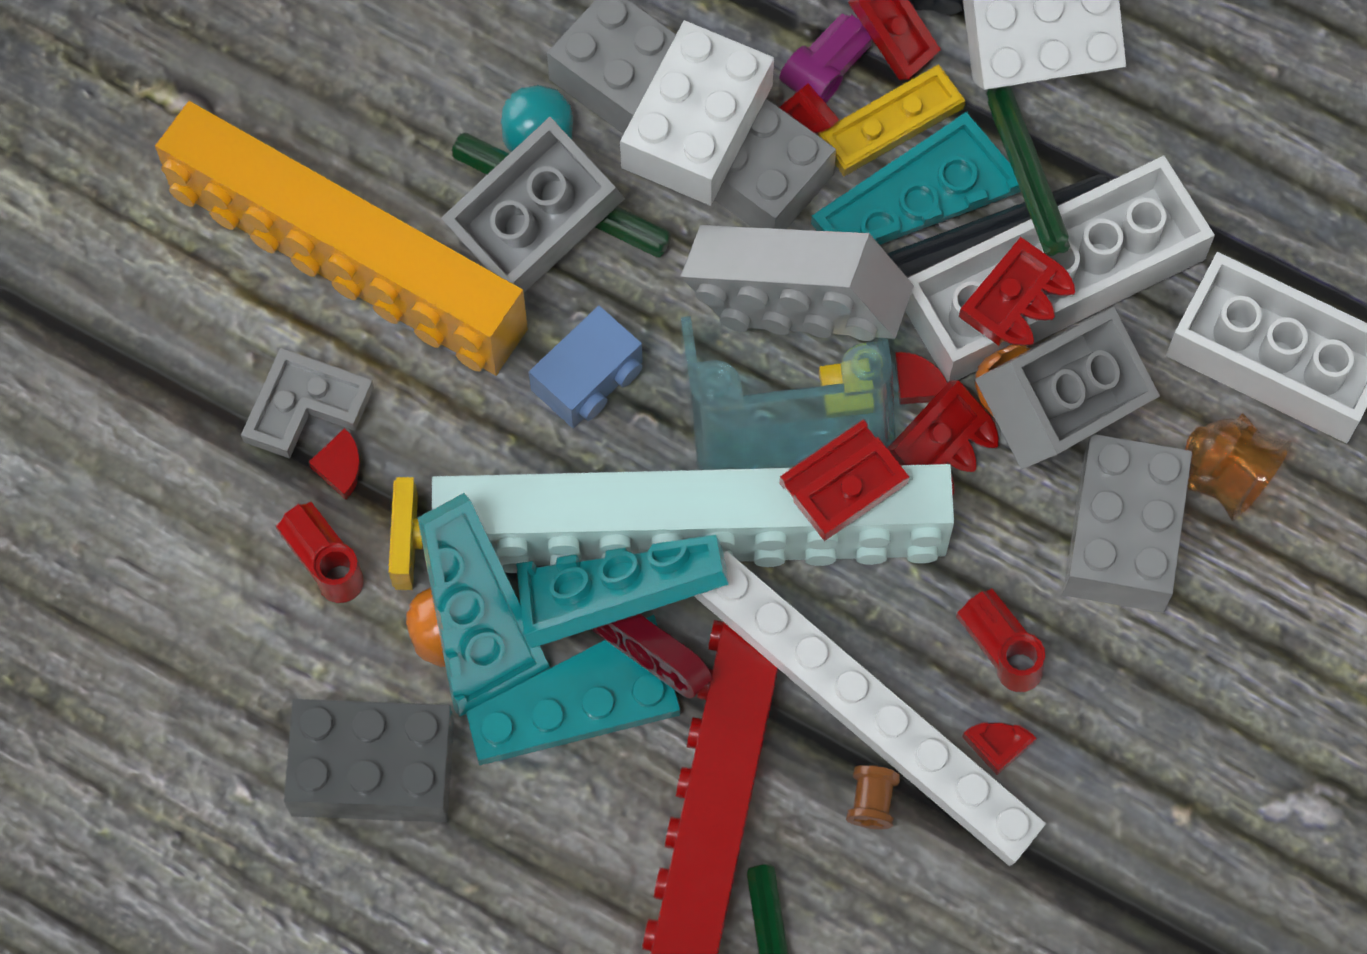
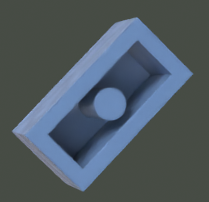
(587, 367)

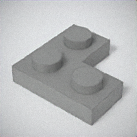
(300, 389)

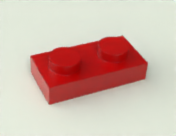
(897, 34)

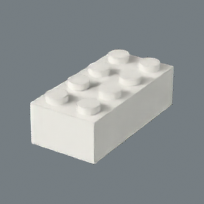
(1276, 347)

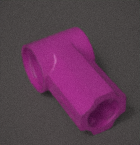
(827, 58)

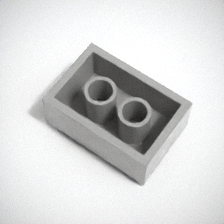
(533, 206)
(1067, 388)
(1127, 523)

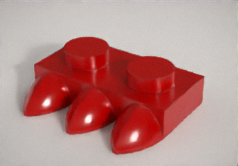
(1016, 291)
(943, 431)

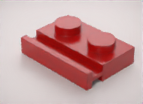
(844, 480)

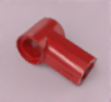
(320, 551)
(1002, 637)

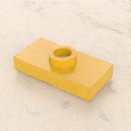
(405, 533)

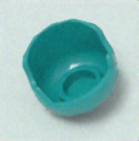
(529, 109)

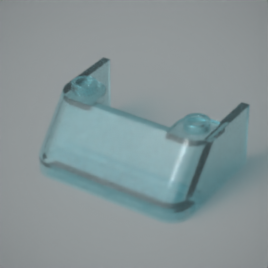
(783, 425)

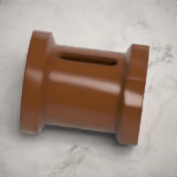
(873, 797)

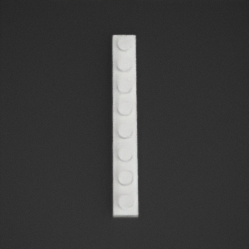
(873, 712)

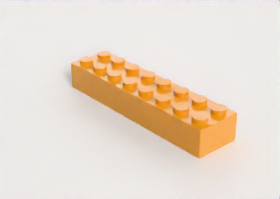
(342, 239)

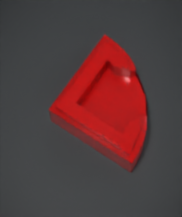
(809, 110)
(917, 378)
(338, 463)
(998, 743)

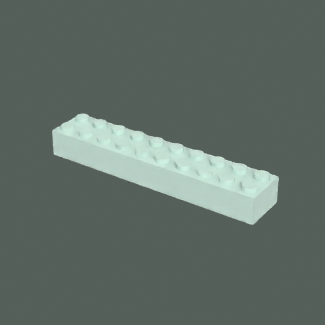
(746, 508)

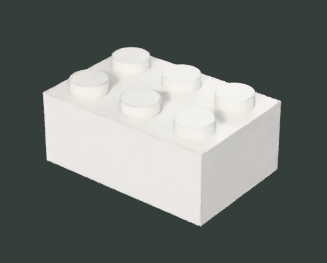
(1041, 39)
(697, 112)

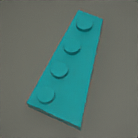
(924, 186)
(596, 592)
(474, 608)
(569, 703)

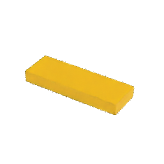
(893, 119)

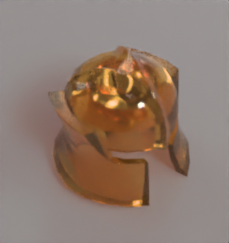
(1233, 462)

